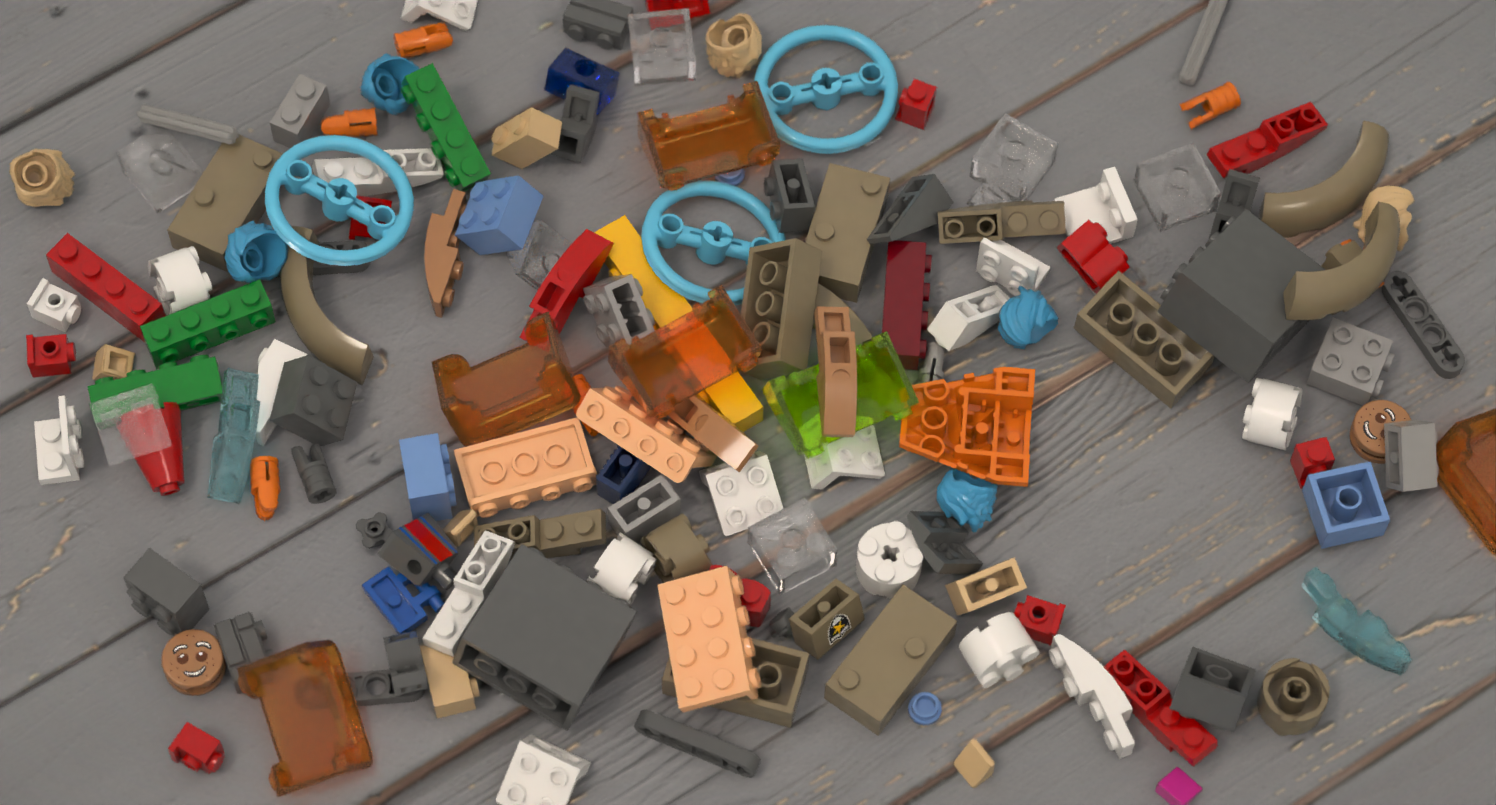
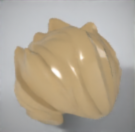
(734, 45)
(41, 177)
(1397, 197)

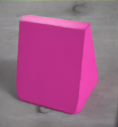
(1178, 788)

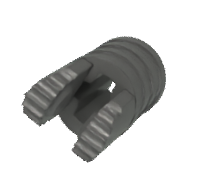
(315, 474)

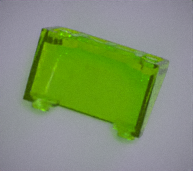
(881, 394)

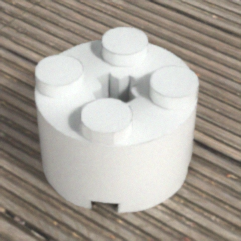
(179, 280)
(1272, 413)
(875, 556)
(623, 567)
(998, 649)

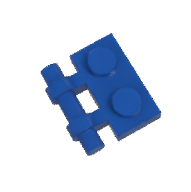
(397, 603)

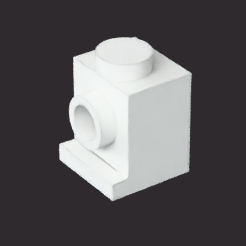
(43, 306)

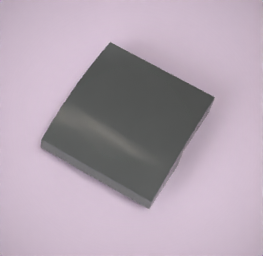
(942, 542)

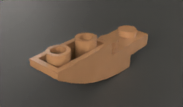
(442, 253)
(836, 371)
(714, 431)

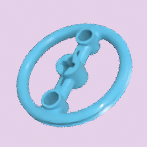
(827, 88)
(339, 200)
(711, 243)

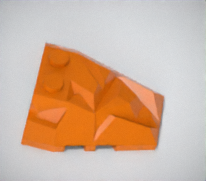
(975, 424)

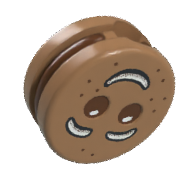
(1368, 428)
(193, 662)

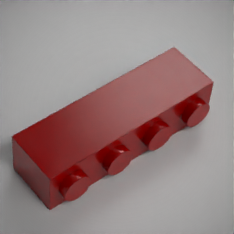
(103, 285)

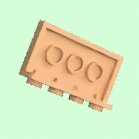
(646, 437)
(526, 467)
(708, 639)

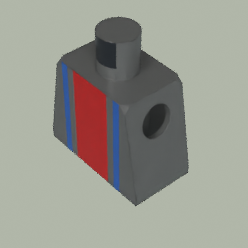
(421, 552)

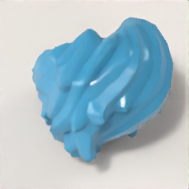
(383, 83)
(255, 253)
(1026, 318)
(966, 498)

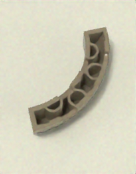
(1335, 197)
(1346, 286)
(311, 324)

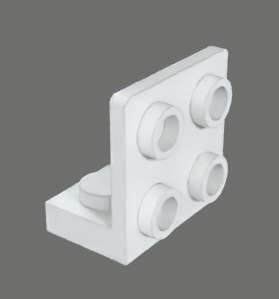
(455, 12)
(1102, 204)
(1010, 266)
(58, 446)
(847, 457)
(744, 495)
(541, 774)

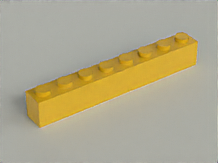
(729, 396)

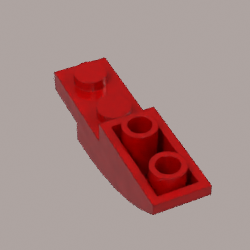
(1269, 142)
(569, 276)
(1152, 708)

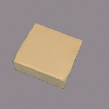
(112, 362)
(461, 526)
(974, 764)

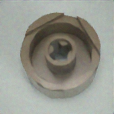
(677, 549)
(1298, 680)

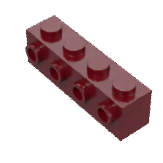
(904, 299)

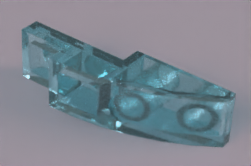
(235, 436)
(1361, 635)

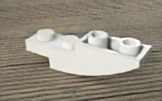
(370, 179)
(471, 589)
(1091, 682)

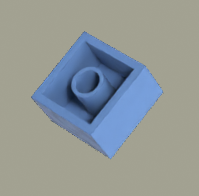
(499, 215)
(428, 476)
(1345, 505)

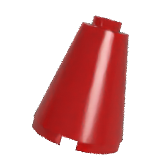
(166, 467)

